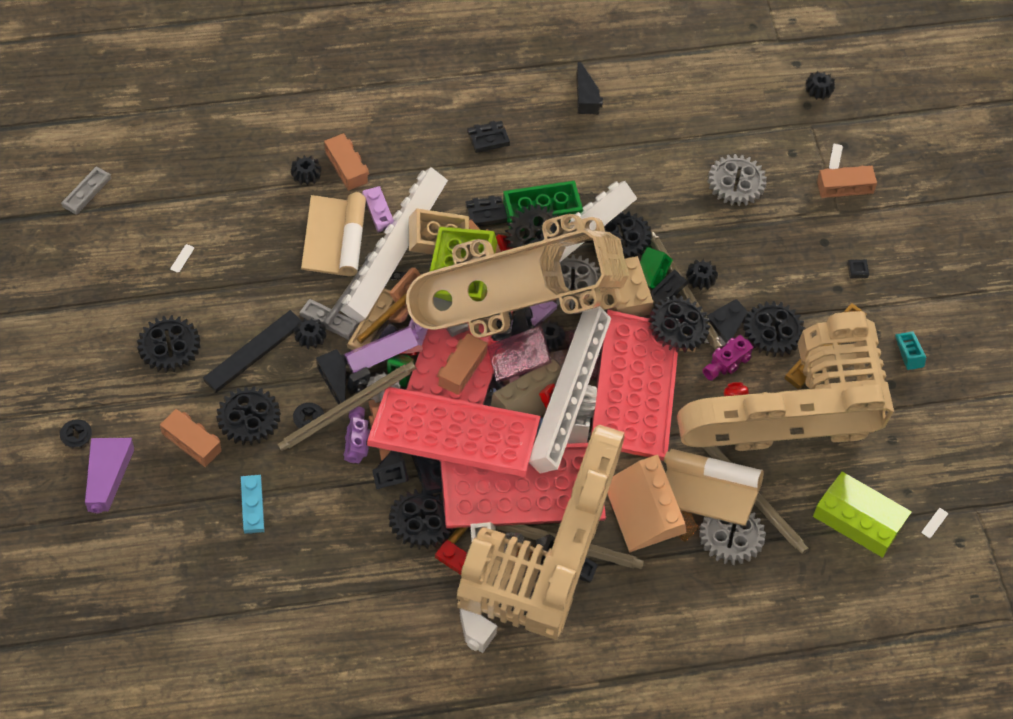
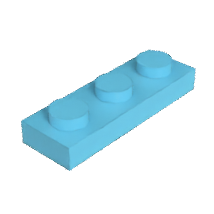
(252, 504)

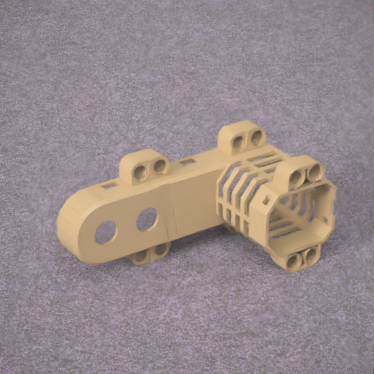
(518, 279)
(835, 409)
(562, 564)

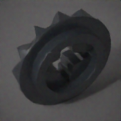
(307, 409)
(81, 427)

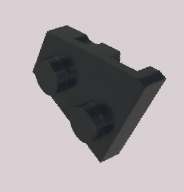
(728, 319)

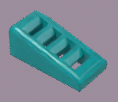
(911, 360)

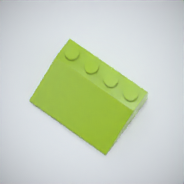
(442, 256)
(861, 514)

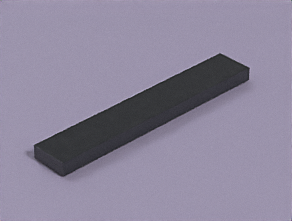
(252, 351)

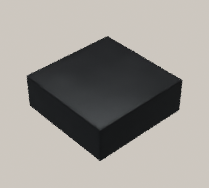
(858, 268)

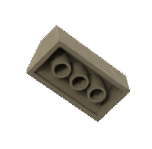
(524, 392)

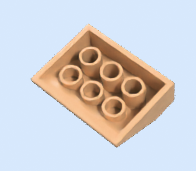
(645, 504)

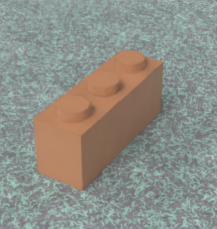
(346, 161)
(846, 181)
(462, 363)
(191, 437)

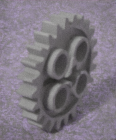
(750, 184)
(590, 276)
(751, 538)

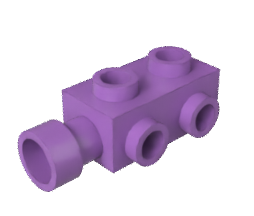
(356, 436)

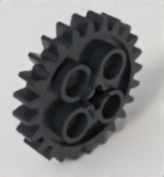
(525, 220)
(634, 232)
(679, 323)
(789, 325)
(150, 347)
(248, 415)
(420, 519)

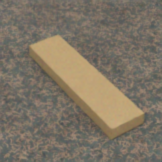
(381, 305)

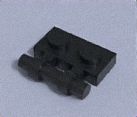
(489, 140)
(486, 215)

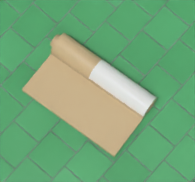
(334, 235)
(713, 486)

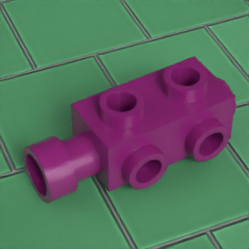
(738, 351)

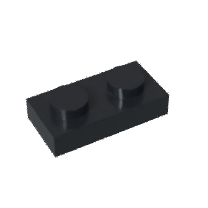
(668, 287)
(358, 381)

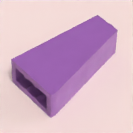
(381, 349)
(105, 471)

